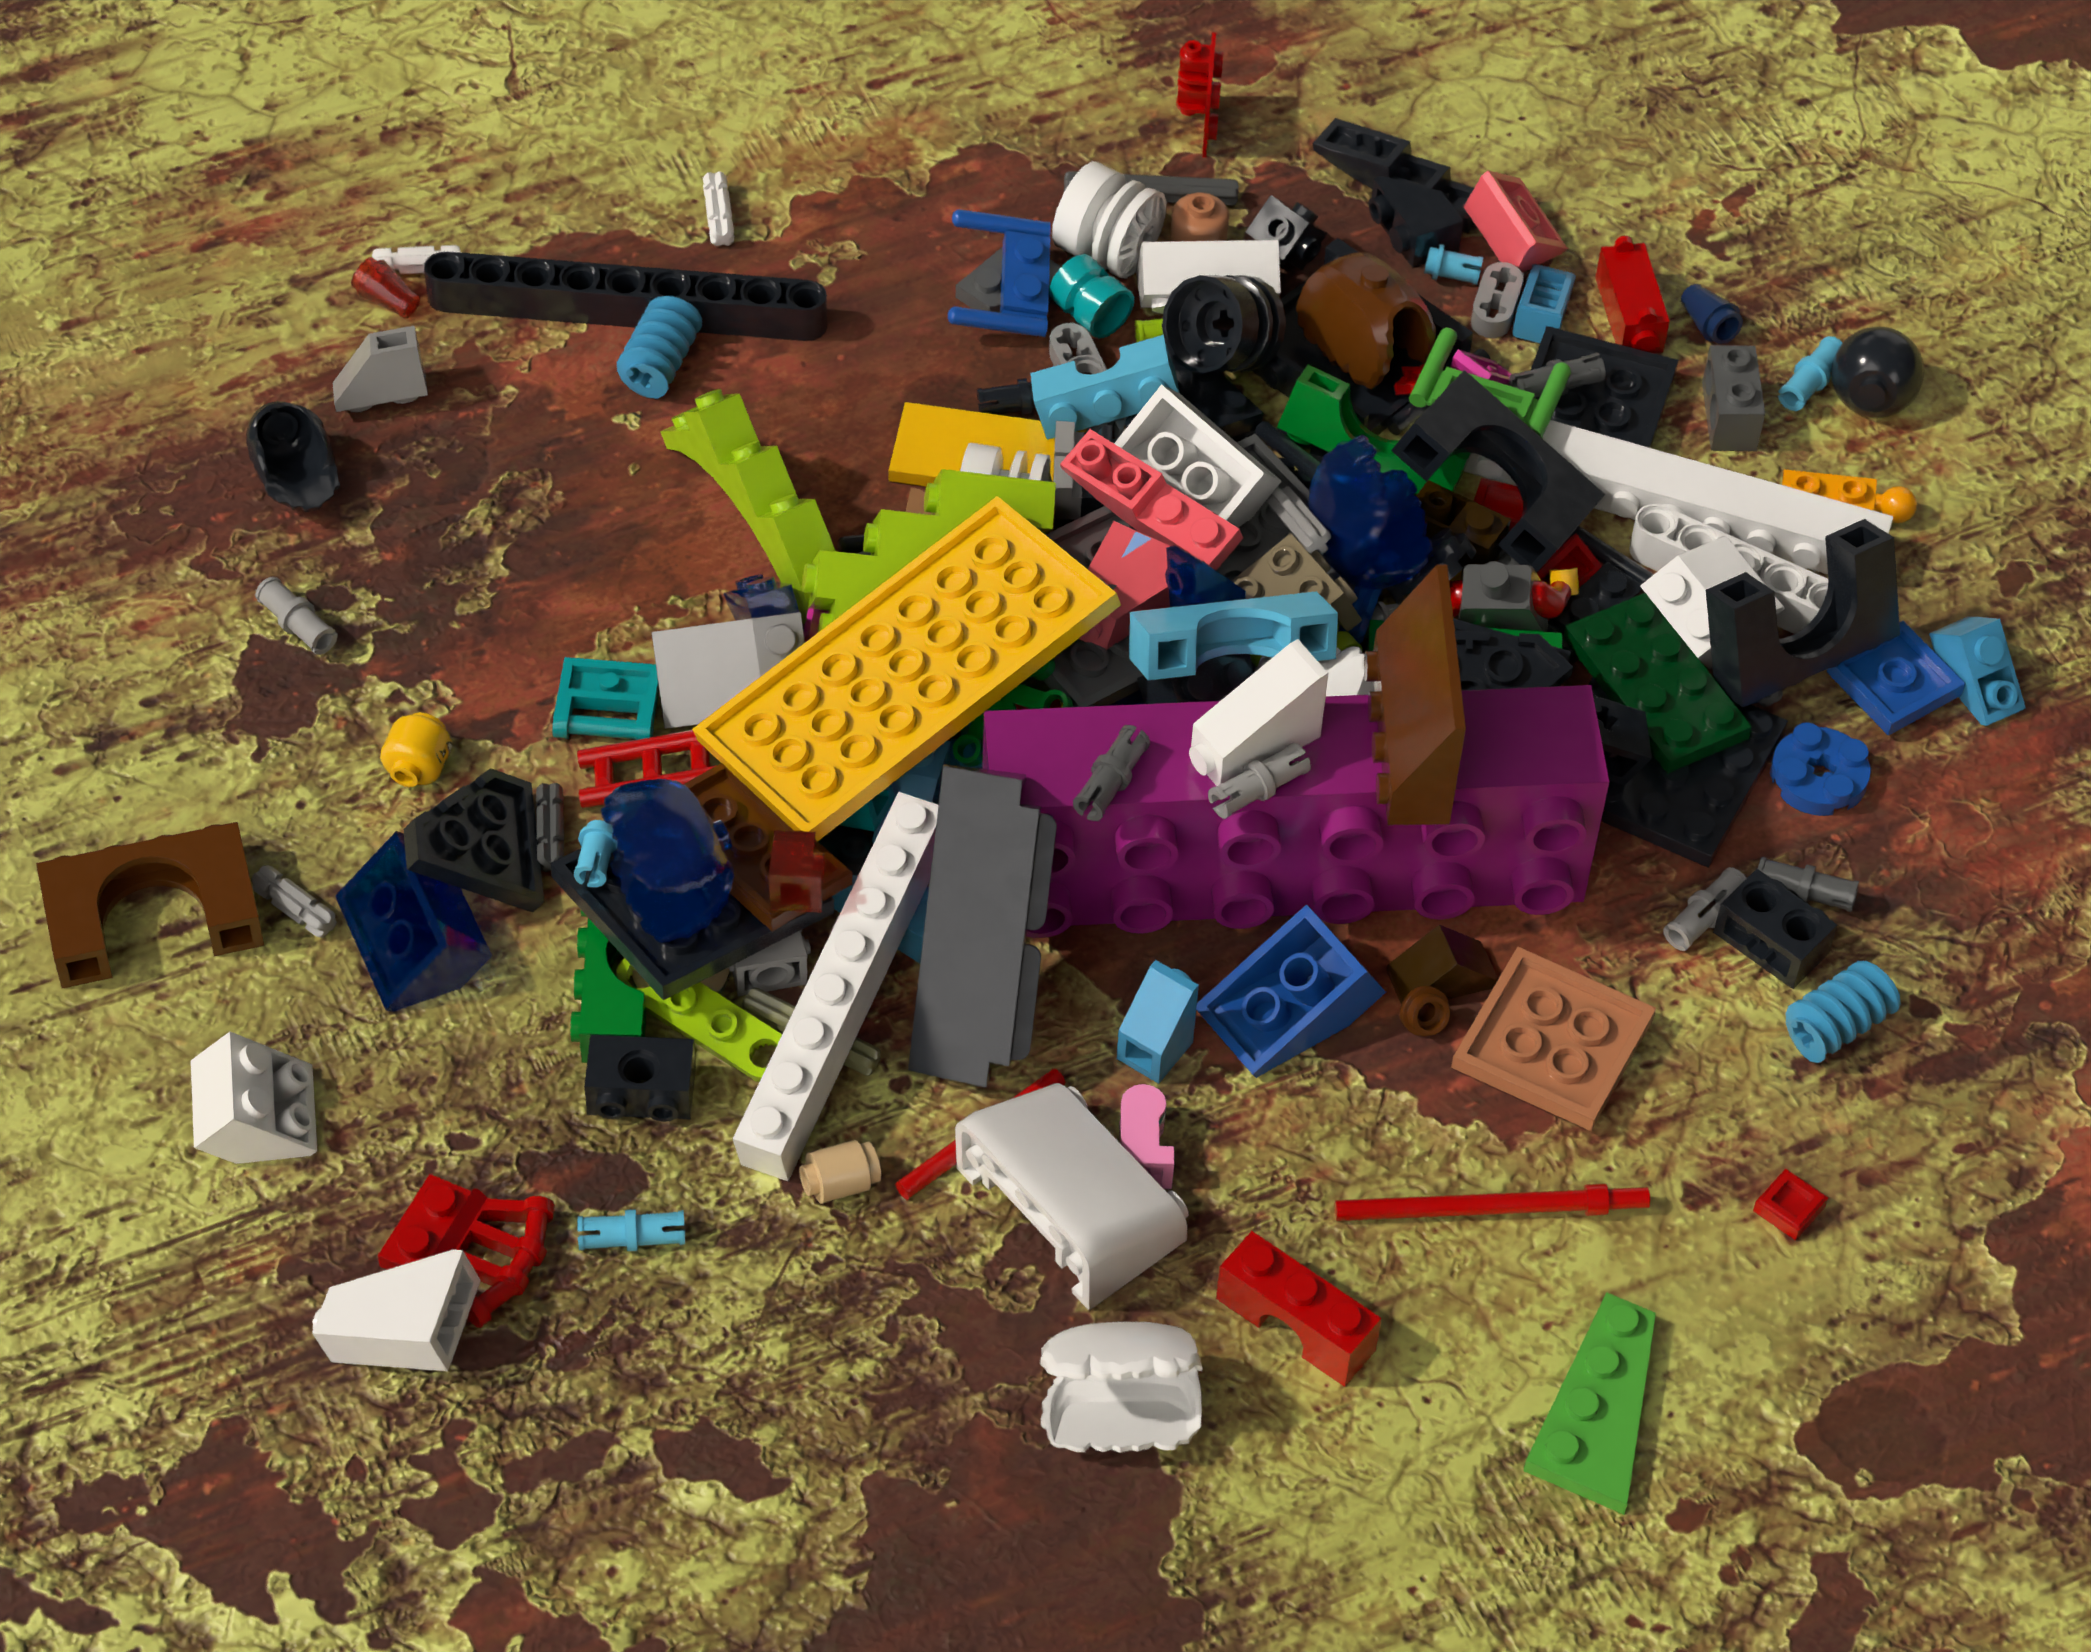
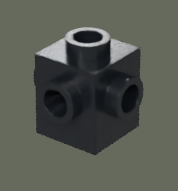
(1293, 227)

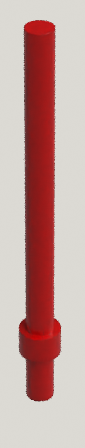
(1593, 1199)

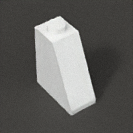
(1262, 715)
(399, 1314)

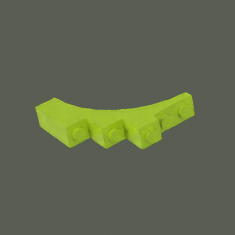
(756, 480)
(898, 537)

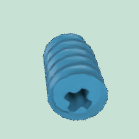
(658, 346)
(1841, 1010)

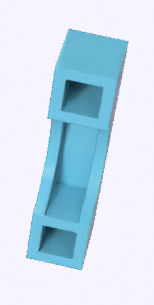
(1181, 638)

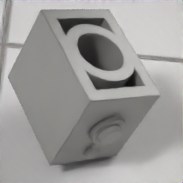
(774, 967)

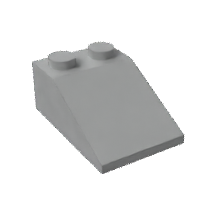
(714, 662)

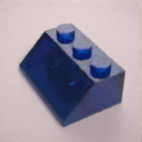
(410, 929)

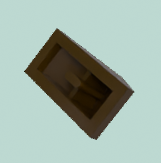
(1445, 961)

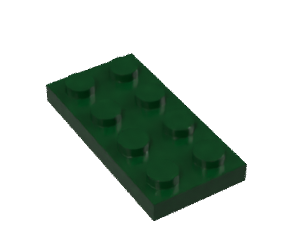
(1652, 669)

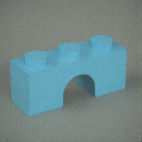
(1099, 398)

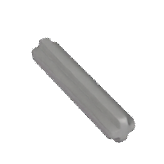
(1299, 520)

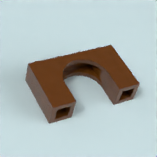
(86, 887)

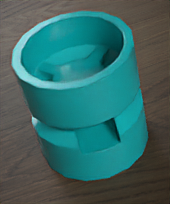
(1091, 296)

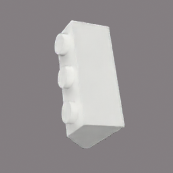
(1168, 264)
(1198, 457)

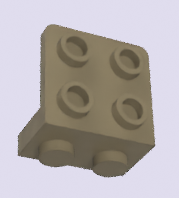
(1293, 570)

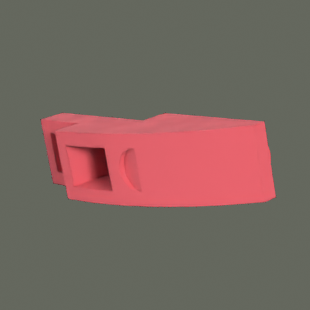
(1147, 502)

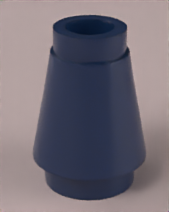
(1713, 315)

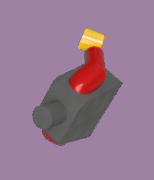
(1510, 595)

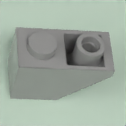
(382, 371)

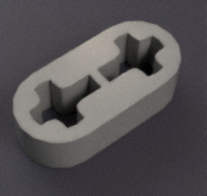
(1503, 301)

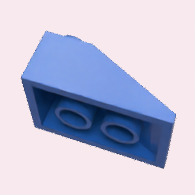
(1289, 994)

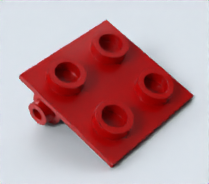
(1196, 86)

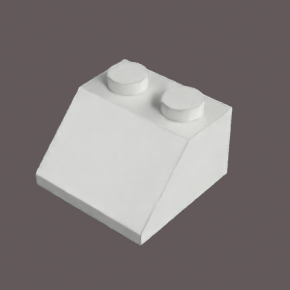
(1682, 585)

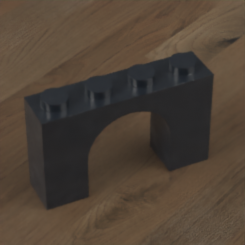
(1476, 422)
(1854, 618)

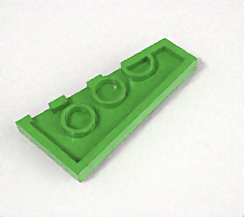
(1597, 1412)

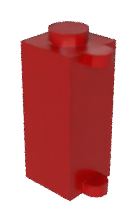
(1632, 296)

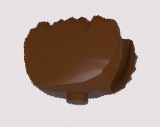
(1359, 311)

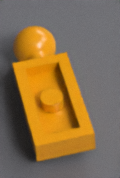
(1856, 491)

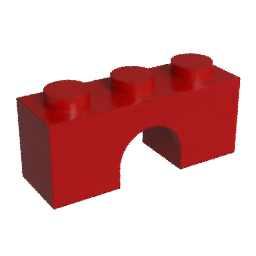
(1332, 1326)

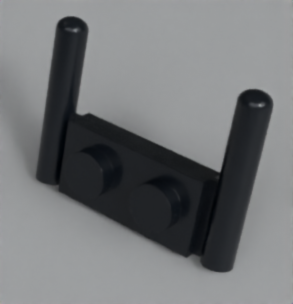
(1610, 585)

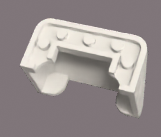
(1073, 1187)

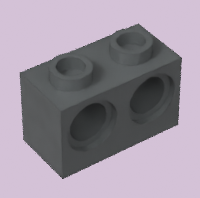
(1733, 398)

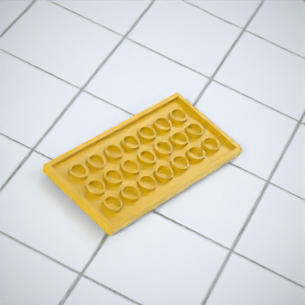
(905, 669)

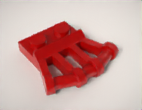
(452, 1217)

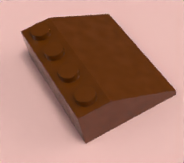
(1417, 706)

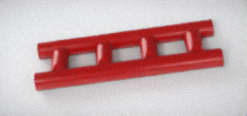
(650, 752)

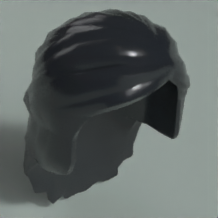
(292, 455)

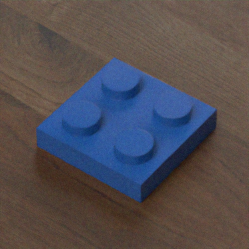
(1898, 681)

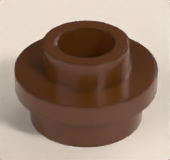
(1435, 1017)

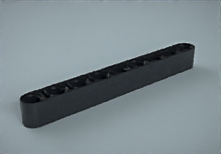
(621, 294)

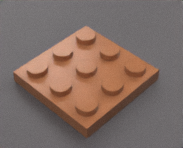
(1553, 1038)

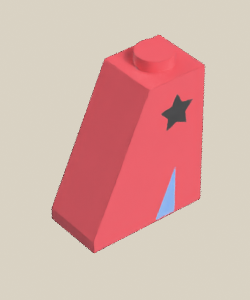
(1136, 571)

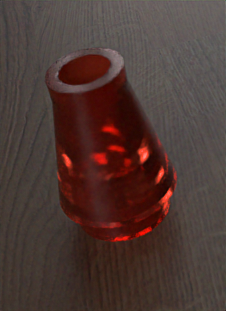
(383, 287)

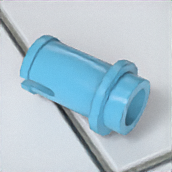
(1453, 265)
(595, 852)

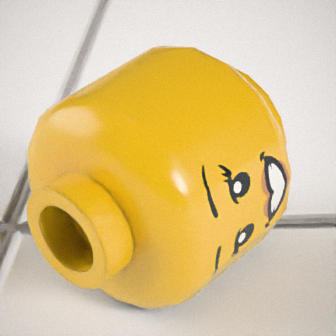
(416, 749)

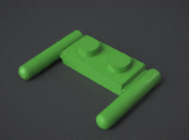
(1531, 411)

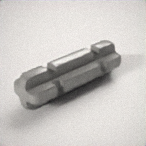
(293, 901)

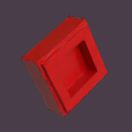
(1790, 1204)

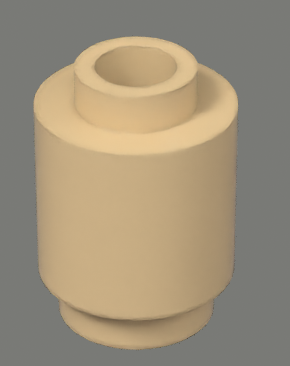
(840, 1171)

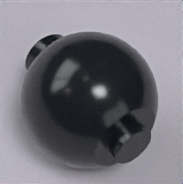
(1877, 372)

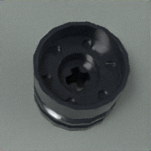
(1223, 323)

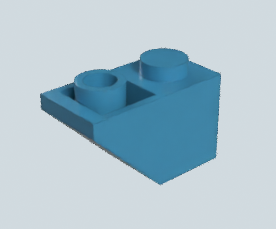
(1981, 658)
(1159, 1022)

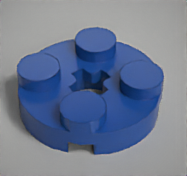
(1824, 747)

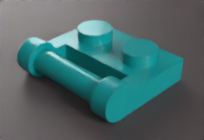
(606, 687)

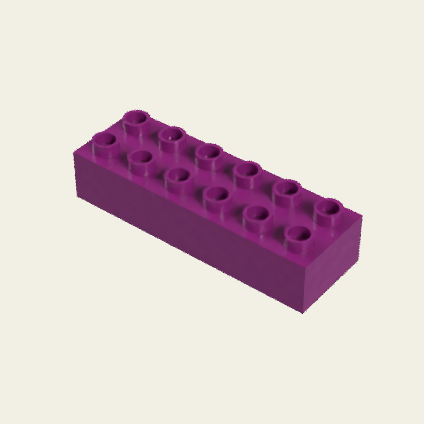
(1161, 854)

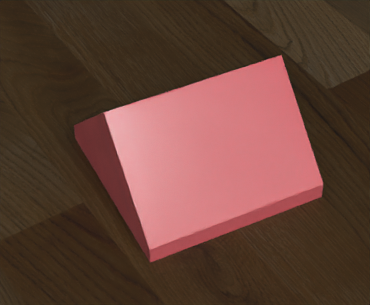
(1512, 221)

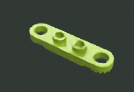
(711, 1021)

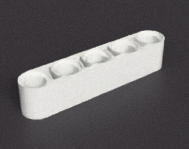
(1664, 533)

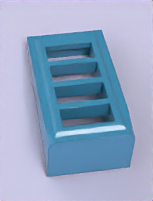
(1543, 305)

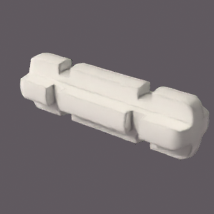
(718, 209)
(410, 259)

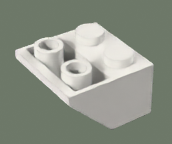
(252, 1102)

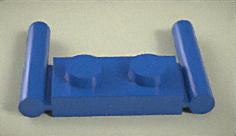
(1022, 279)

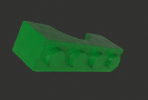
(1323, 416)
(606, 1002)

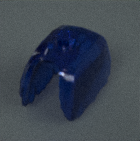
(1370, 517)
(668, 857)

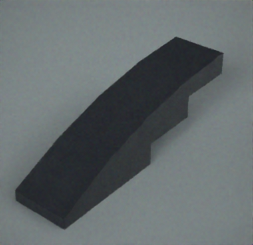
(1372, 154)

